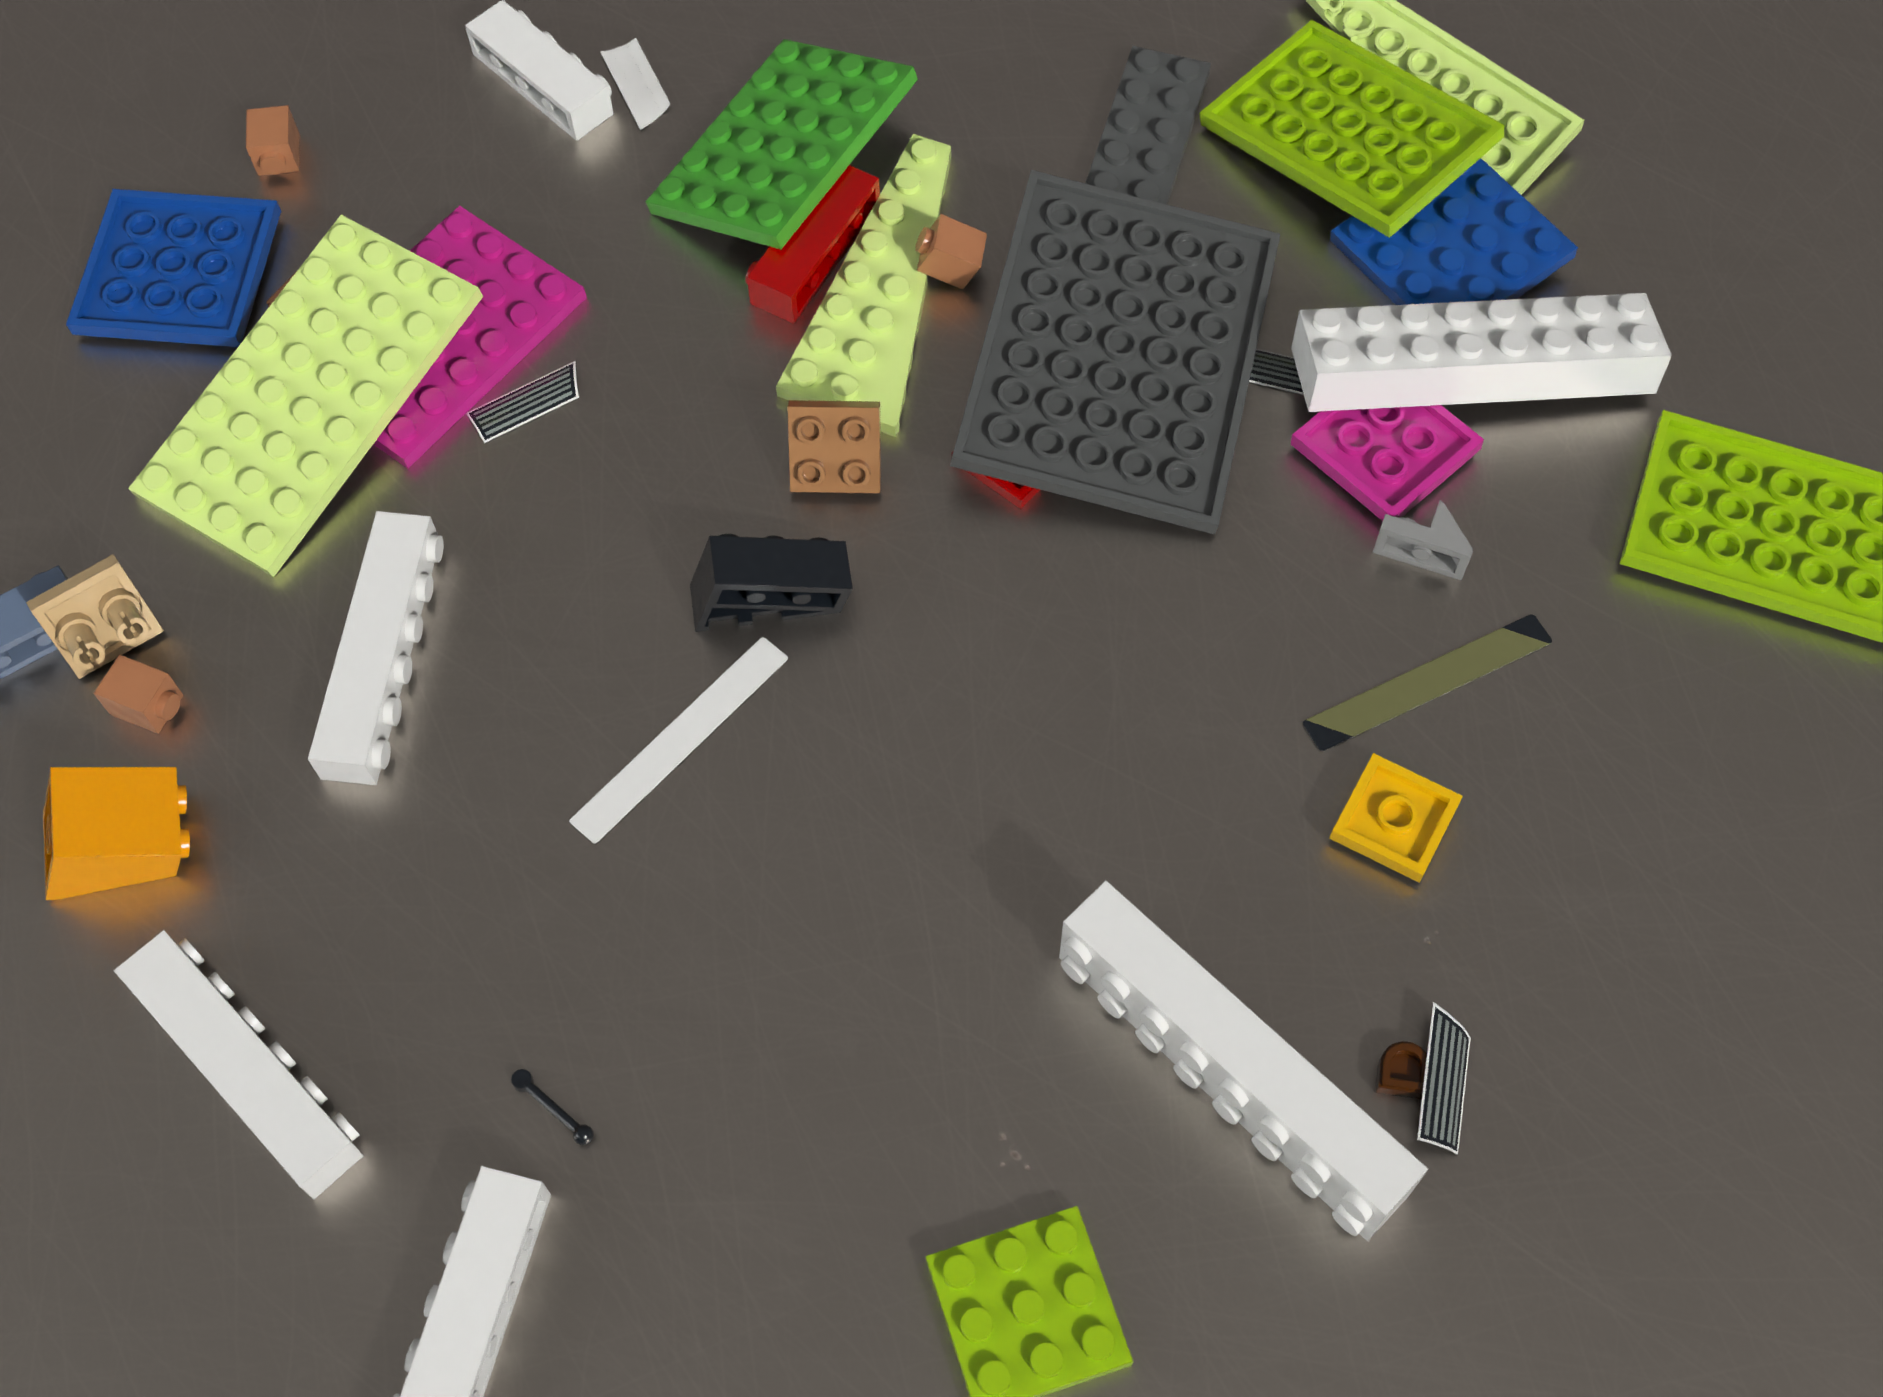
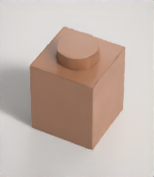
(272, 140)
(950, 251)
(139, 694)

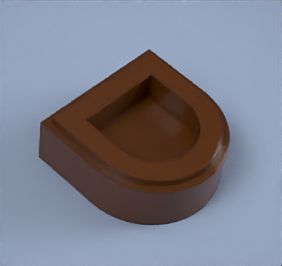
(1402, 1070)

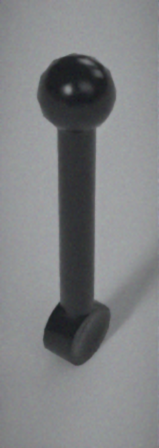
(523, 1081)

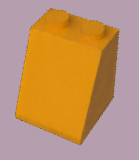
(111, 828)

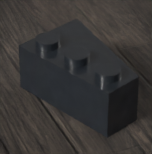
(769, 576)

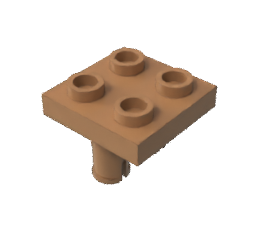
(834, 446)

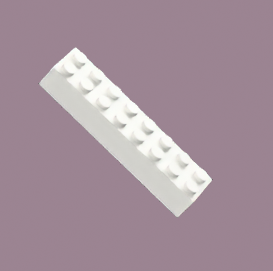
(1479, 352)
(1238, 1062)

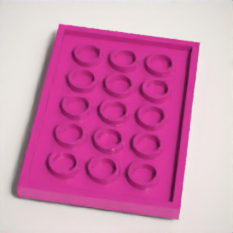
(518, 309)

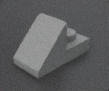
(1436, 548)

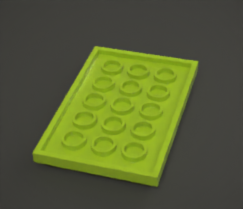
(1352, 127)
(1761, 524)

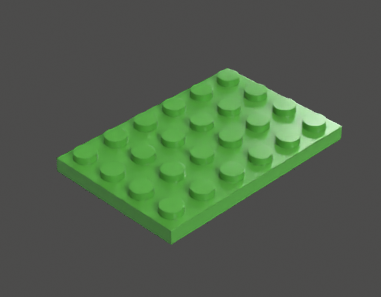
(782, 142)

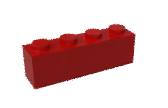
(791, 276)

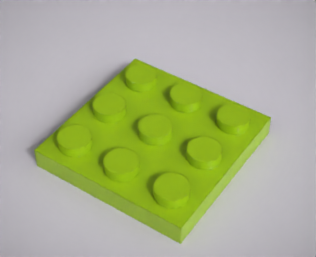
(1029, 1309)

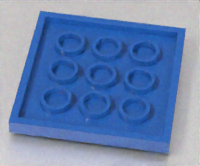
(1462, 247)
(175, 268)

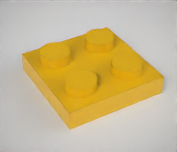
(1396, 817)

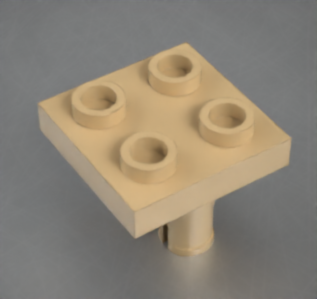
(95, 616)

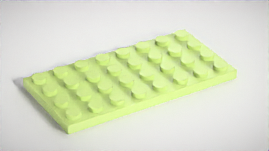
(306, 394)

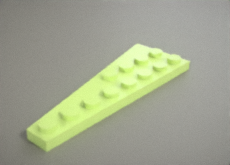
(1534, 124)
(873, 309)

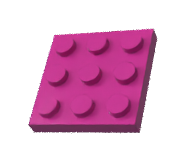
(1388, 454)

